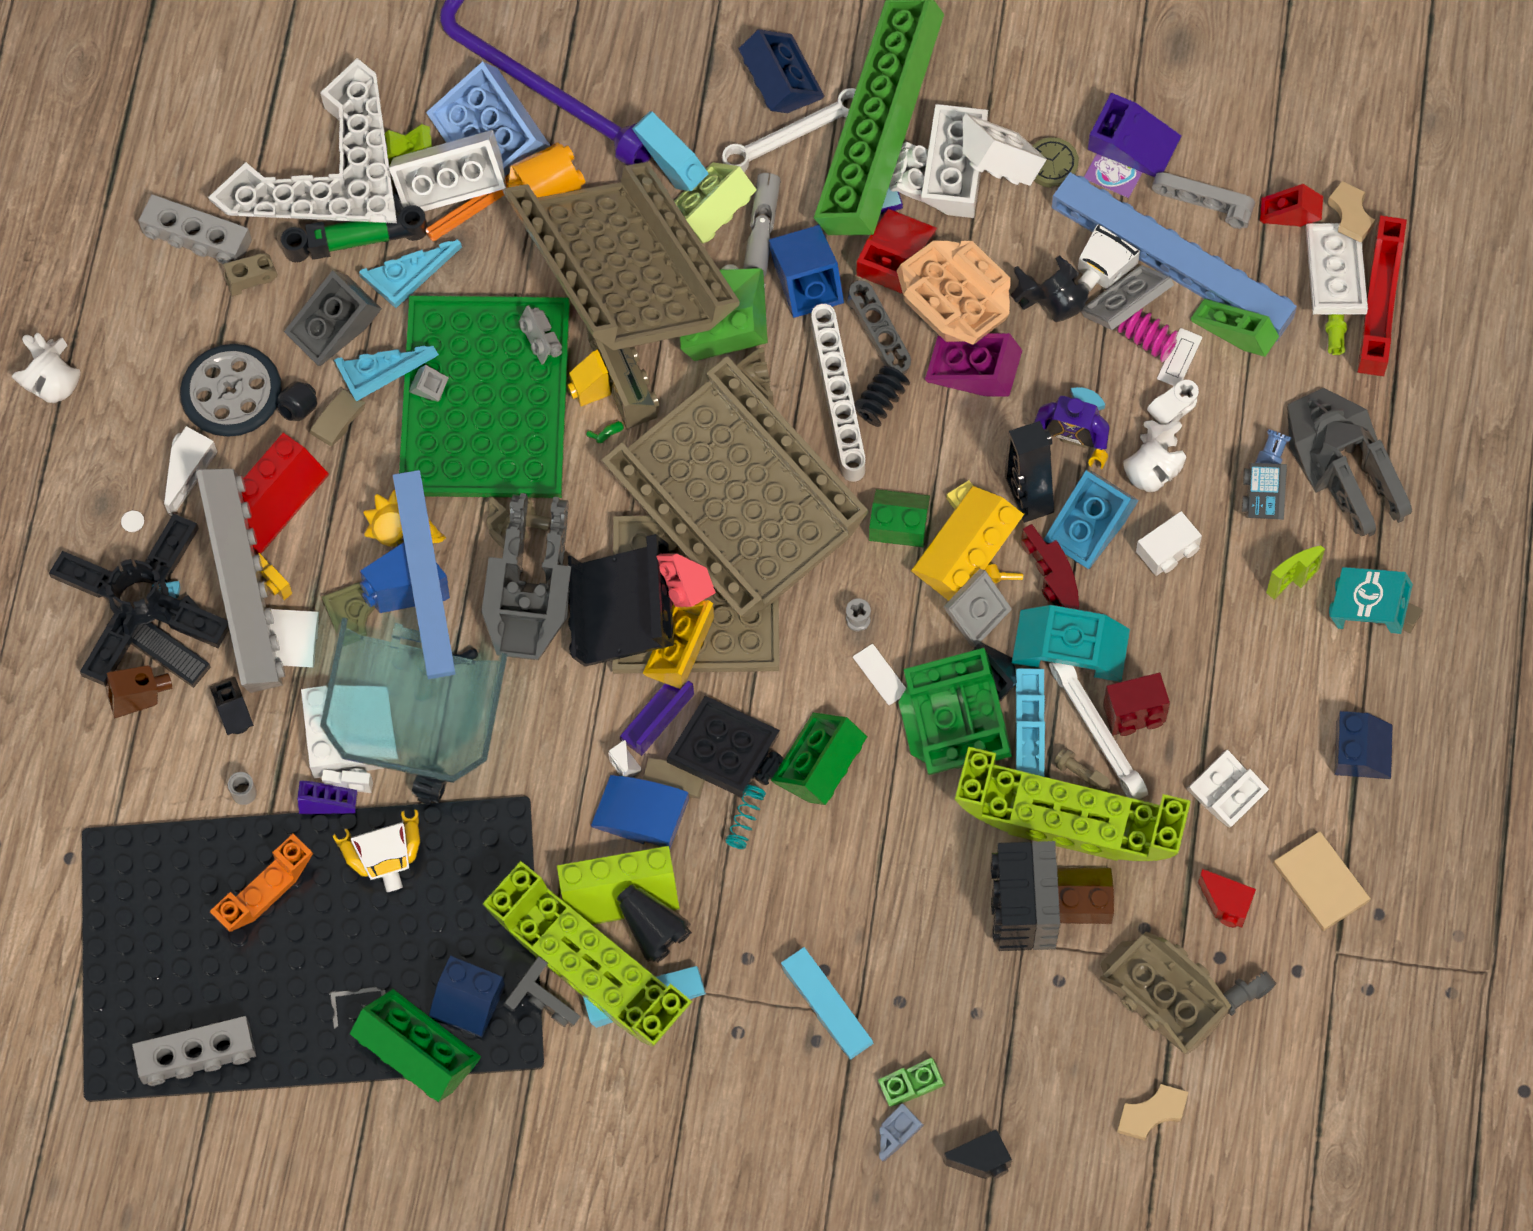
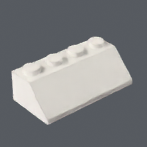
(449, 172)
(949, 178)

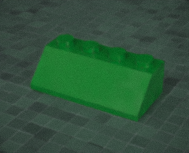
(414, 1045)

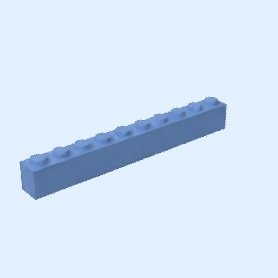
(1169, 252)

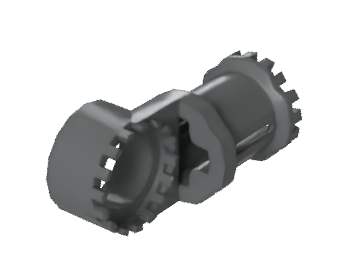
(1242, 992)

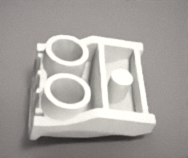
(910, 171)

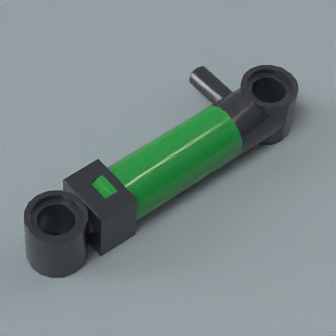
(325, 239)

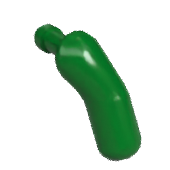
(608, 431)

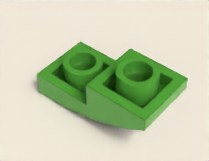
(911, 1082)

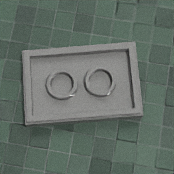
(1127, 297)

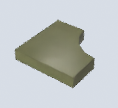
(348, 604)

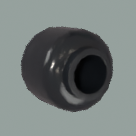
(297, 401)

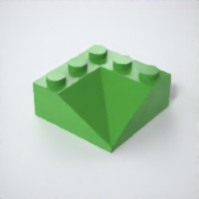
(742, 327)

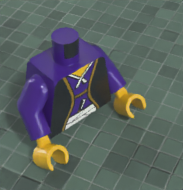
(1077, 423)

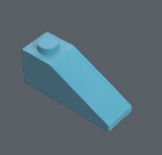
(670, 153)

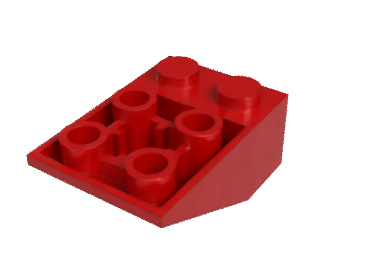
(893, 242)

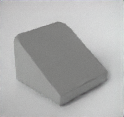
(428, 383)

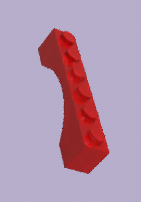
(1381, 296)

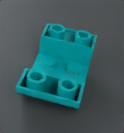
(1071, 639)

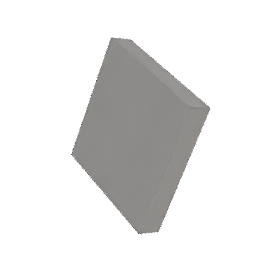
(977, 607)

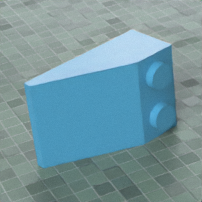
(1091, 518)

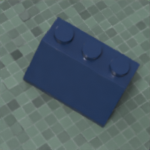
(780, 71)

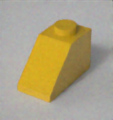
(589, 380)

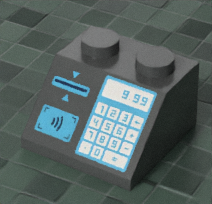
(1265, 490)

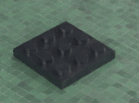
(723, 746)

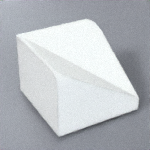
(623, 760)

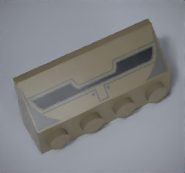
(627, 383)

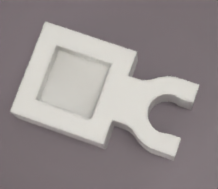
(353, 779)

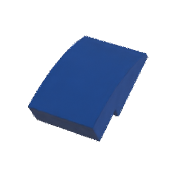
(641, 810)

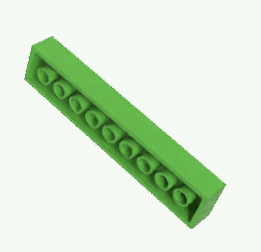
(879, 117)

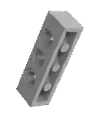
(163, 211)
(150, 1052)

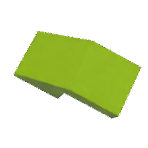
(404, 144)

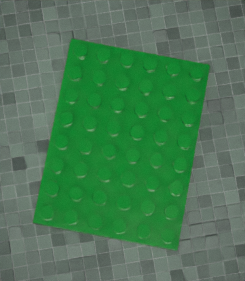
(501, 408)

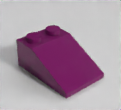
(979, 368)

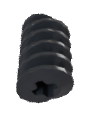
(878, 394)

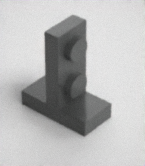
(540, 997)

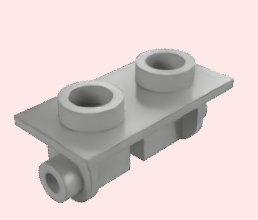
(534, 325)

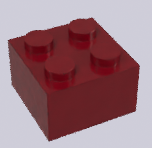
(1136, 704)

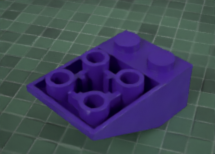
(1133, 136)

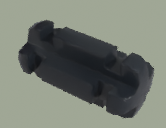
(769, 768)

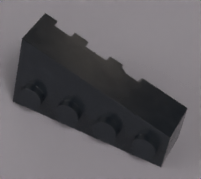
(1030, 470)

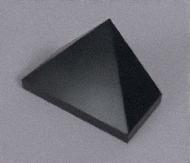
(1002, 670)

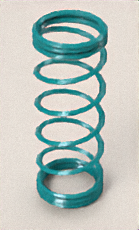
(731, 839)

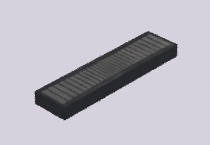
(170, 653)

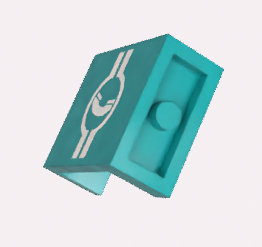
(1371, 597)

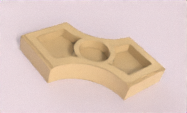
(1348, 203)
(1141, 1118)

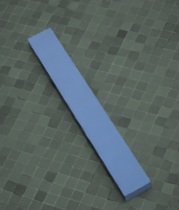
(424, 575)

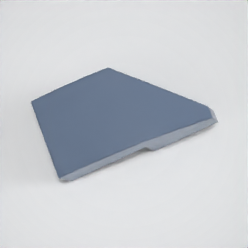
(897, 1131)

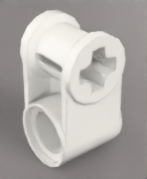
(1171, 405)

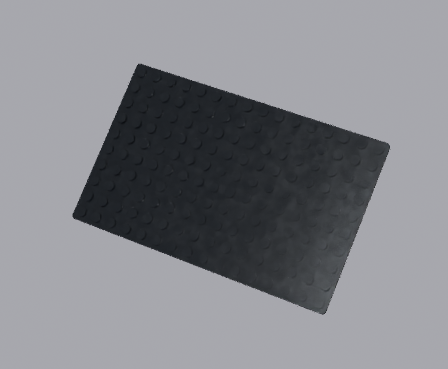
(169, 966)

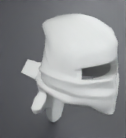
(47, 374)
(1152, 463)

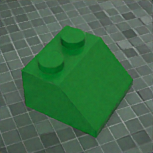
(899, 518)

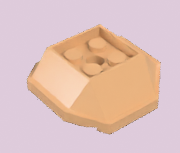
(956, 290)

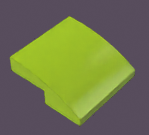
(1296, 569)

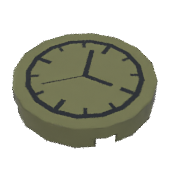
(1060, 161)

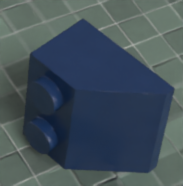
(1363, 746)
(466, 996)

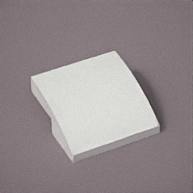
(296, 636)
(1227, 789)

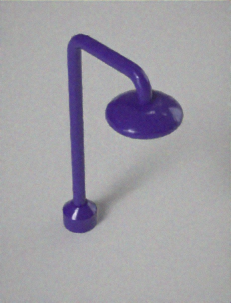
(626, 143)

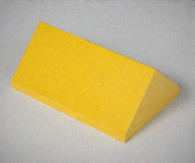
(690, 629)

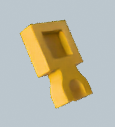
(274, 580)

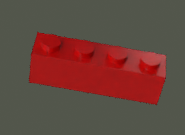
(280, 487)

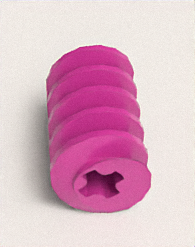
(1149, 334)

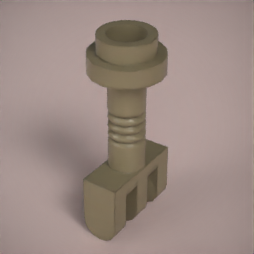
(1097, 780)

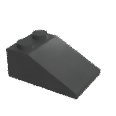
(332, 317)

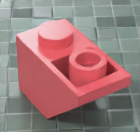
(685, 579)

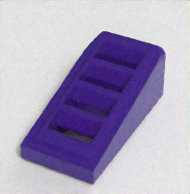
(316, 798)

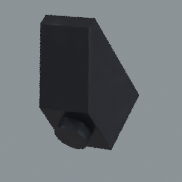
(231, 706)
(981, 1157)

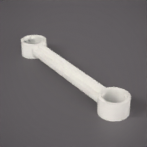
(790, 132)
(1130, 780)

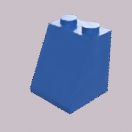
(806, 270)
(388, 582)

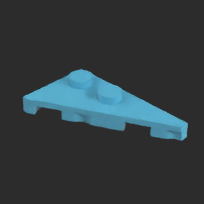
(403, 276)
(378, 370)

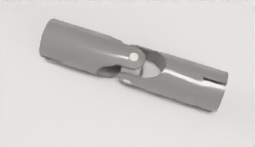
(764, 203)

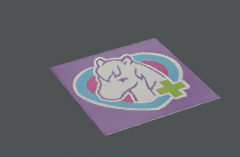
(1113, 175)

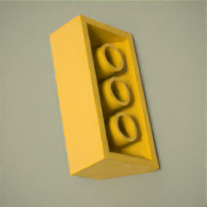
(967, 541)

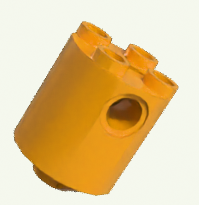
(547, 172)

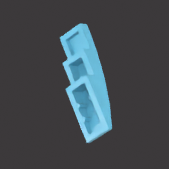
(1030, 721)

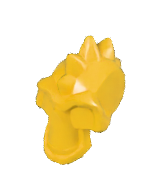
(386, 523)

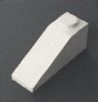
(188, 454)

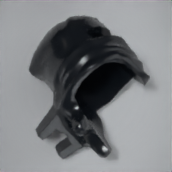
(1057, 293)

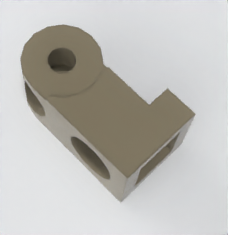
(248, 273)

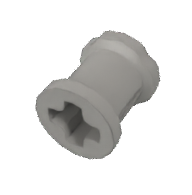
(855, 607)

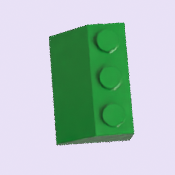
(820, 757)

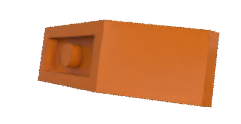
(266, 888)

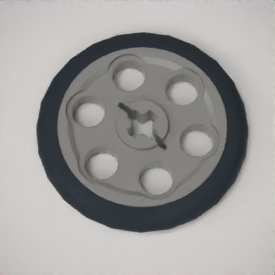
(237, 422)

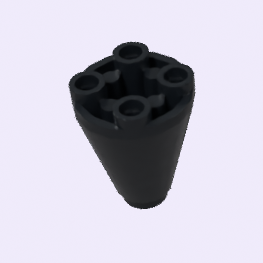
(652, 923)

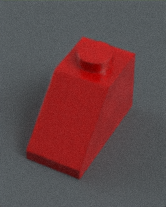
(1292, 207)
(1226, 898)

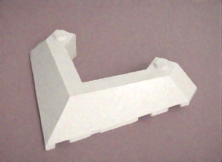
(355, 194)

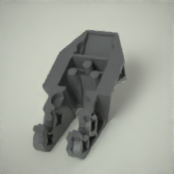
(1319, 431)
(522, 614)

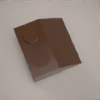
(1085, 895)

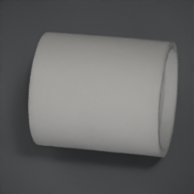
(245, 797)

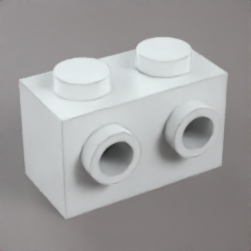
(1169, 544)

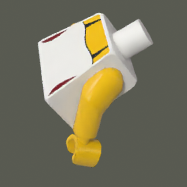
(383, 851)

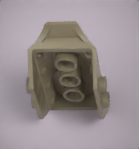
(1166, 989)

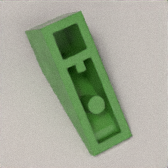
(1237, 326)

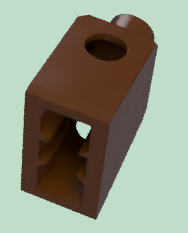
(135, 689)

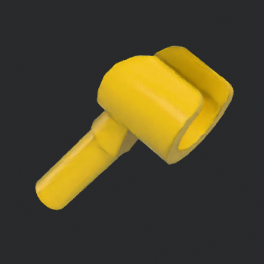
(993, 571)

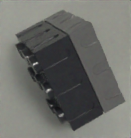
(1025, 896)

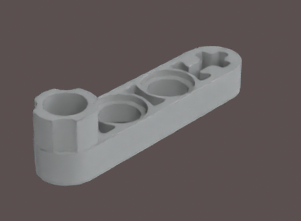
(1234, 204)

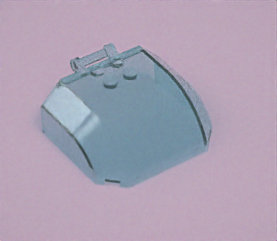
(395, 718)

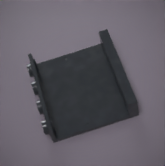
(619, 605)

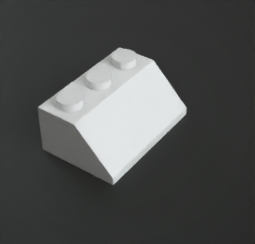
(1000, 151)

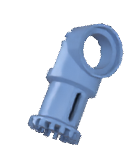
(1267, 455)

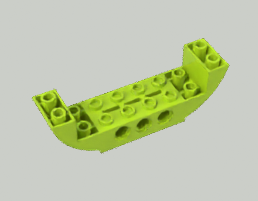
(1070, 813)
(585, 957)

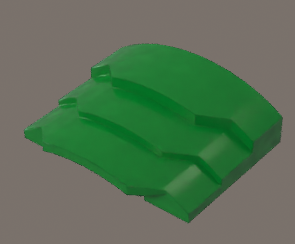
(953, 708)

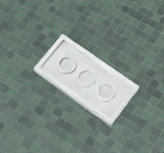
(1335, 271)

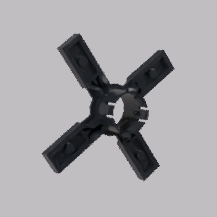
(162, 607)

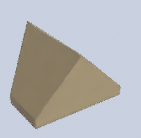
(756, 371)

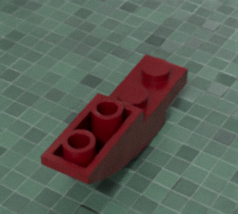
(1060, 583)

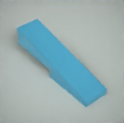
(686, 981)
(826, 1003)

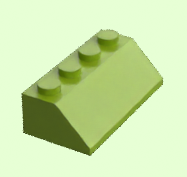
(594, 884)

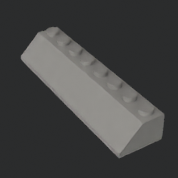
(240, 579)

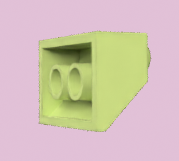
(715, 199)

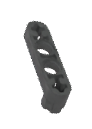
(880, 327)

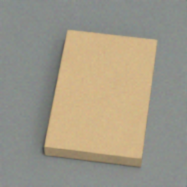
(1321, 881)

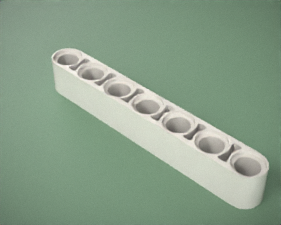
(838, 403)

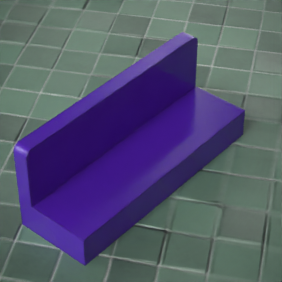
(656, 716)

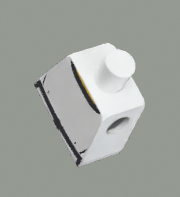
(1106, 259)

